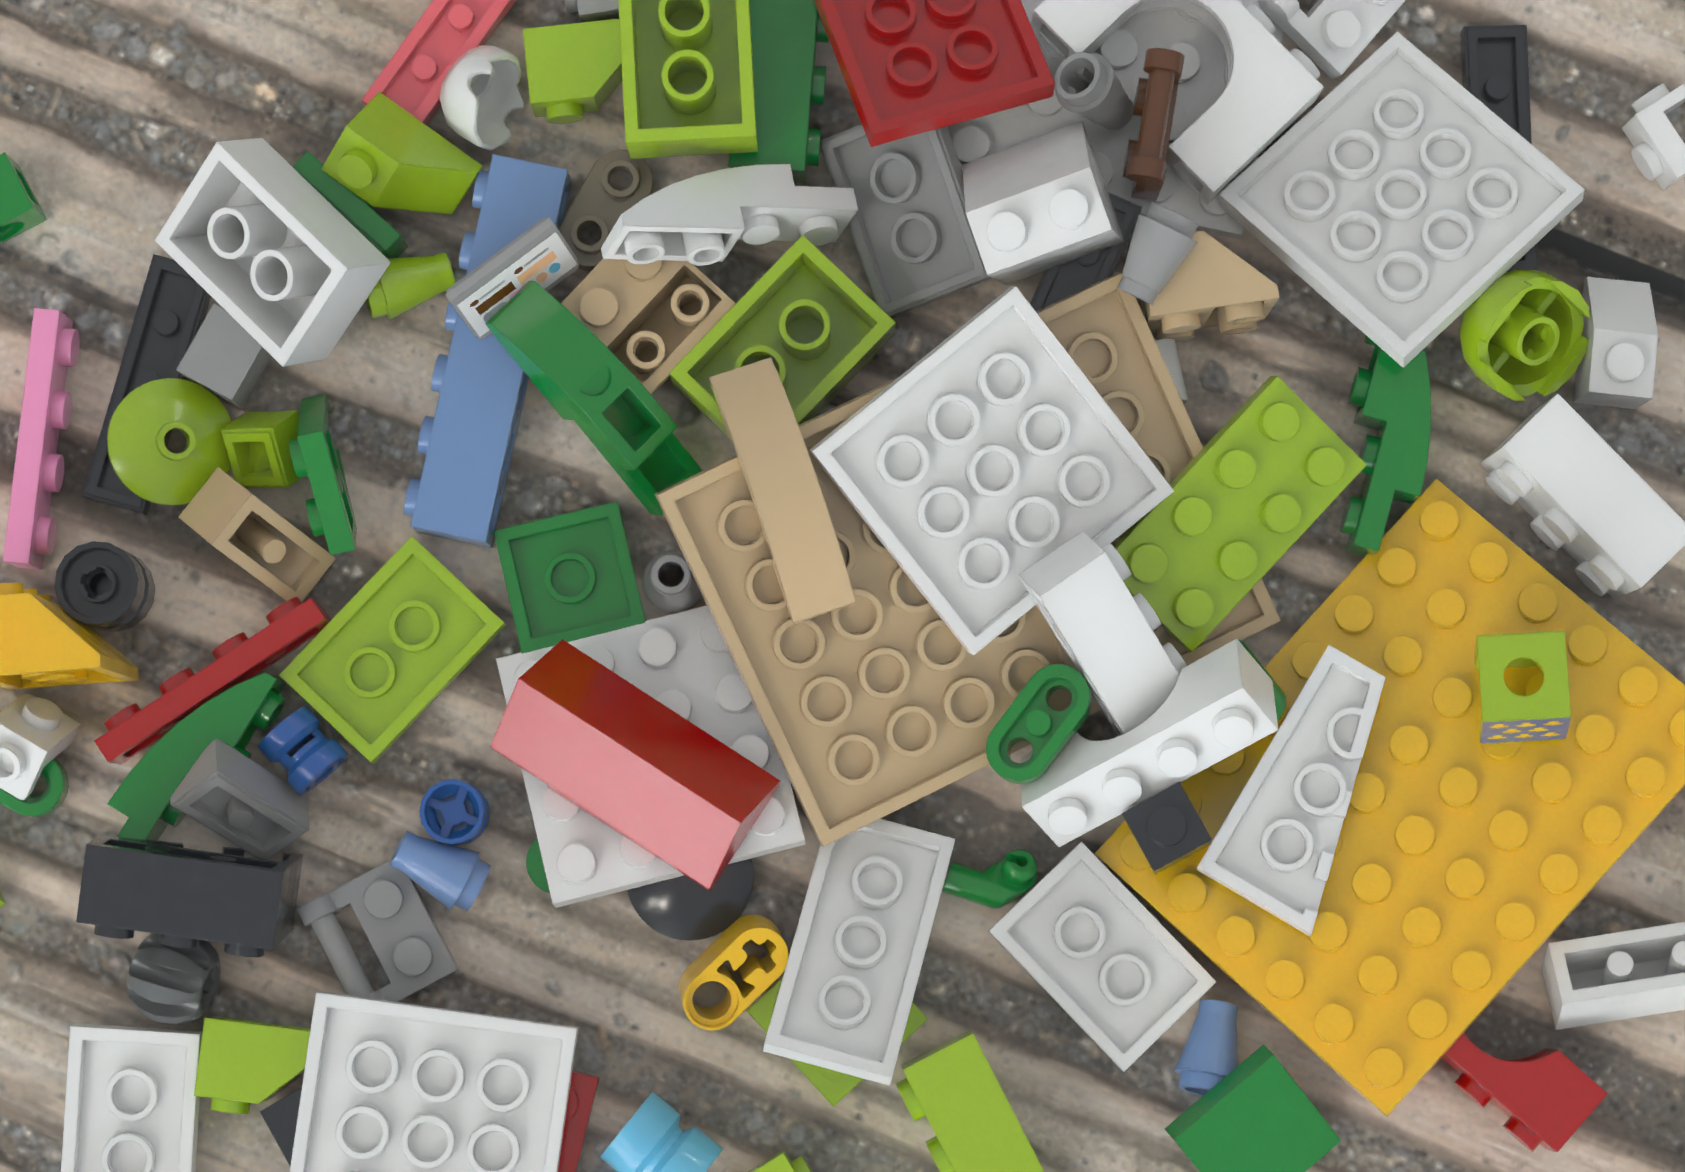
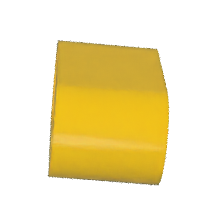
(756, 972)

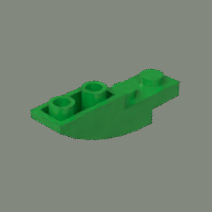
(595, 391)
(1399, 407)
(228, 717)

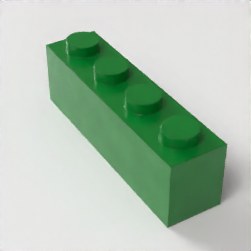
(785, 84)

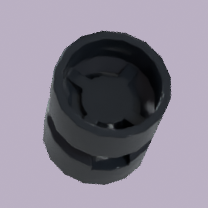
(104, 586)

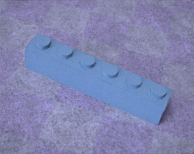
(479, 381)

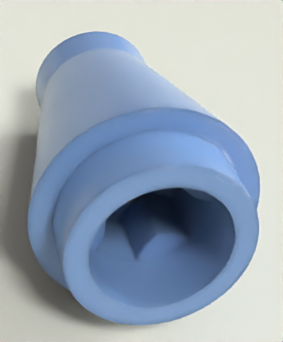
(441, 869)
(1210, 1047)

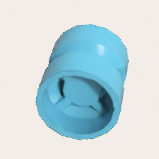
(657, 1144)

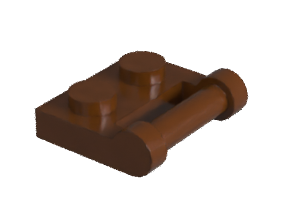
(1155, 103)

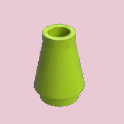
(409, 283)

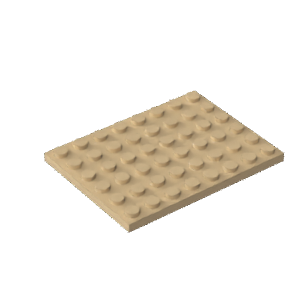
(882, 693)

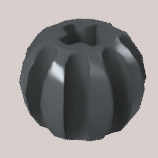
(173, 982)

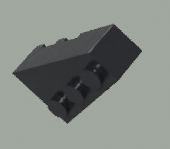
(188, 894)

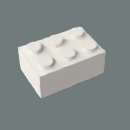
(272, 251)
(1585, 499)

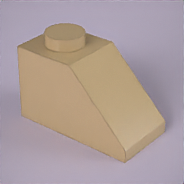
(256, 537)

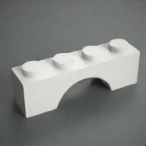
(1209, 715)

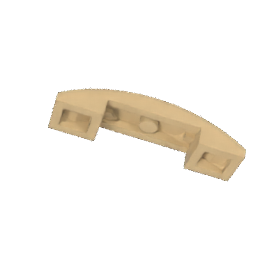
(783, 490)

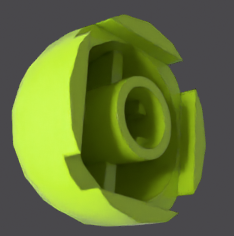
(1525, 334)

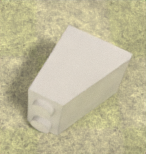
(1039, 205)

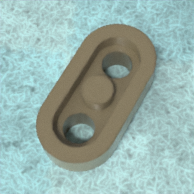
(602, 205)

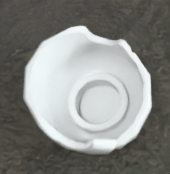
(481, 94)

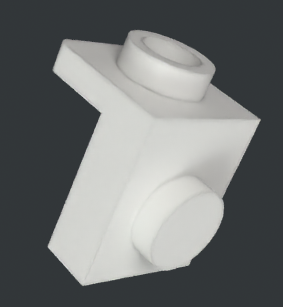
(1657, 145)
(31, 737)

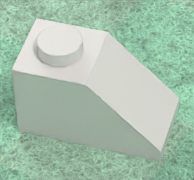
(1620, 346)

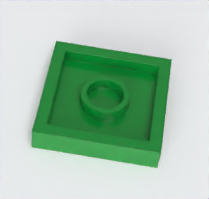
(569, 576)
(1254, 1122)

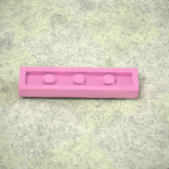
(37, 464)

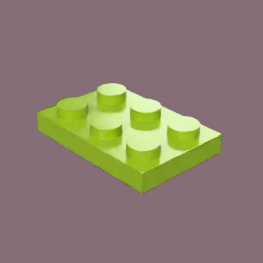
(392, 650)

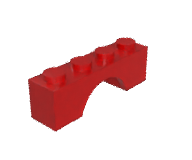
(1539, 1092)

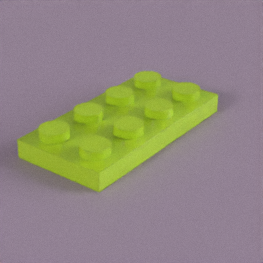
(1235, 511)

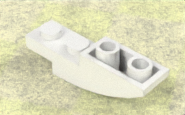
(711, 211)

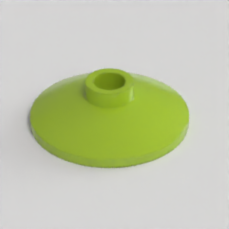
(138, 436)

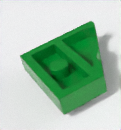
(316, 457)

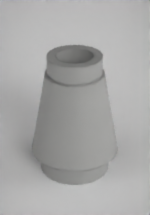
(1092, 90)
(1156, 251)
(666, 598)

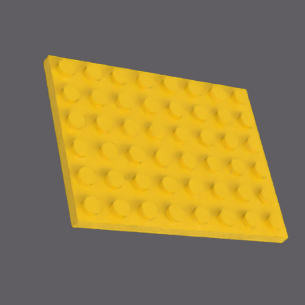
(1449, 844)

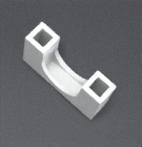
(1262, 91)

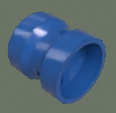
(310, 760)
(444, 809)

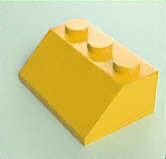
(50, 648)

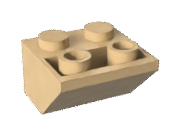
(1210, 291)
(648, 312)

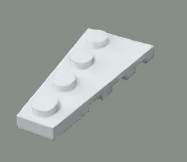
(1292, 809)

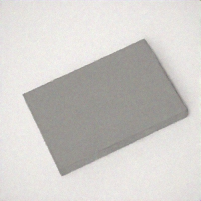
(908, 216)

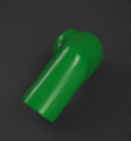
(995, 885)

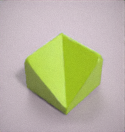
(260, 448)

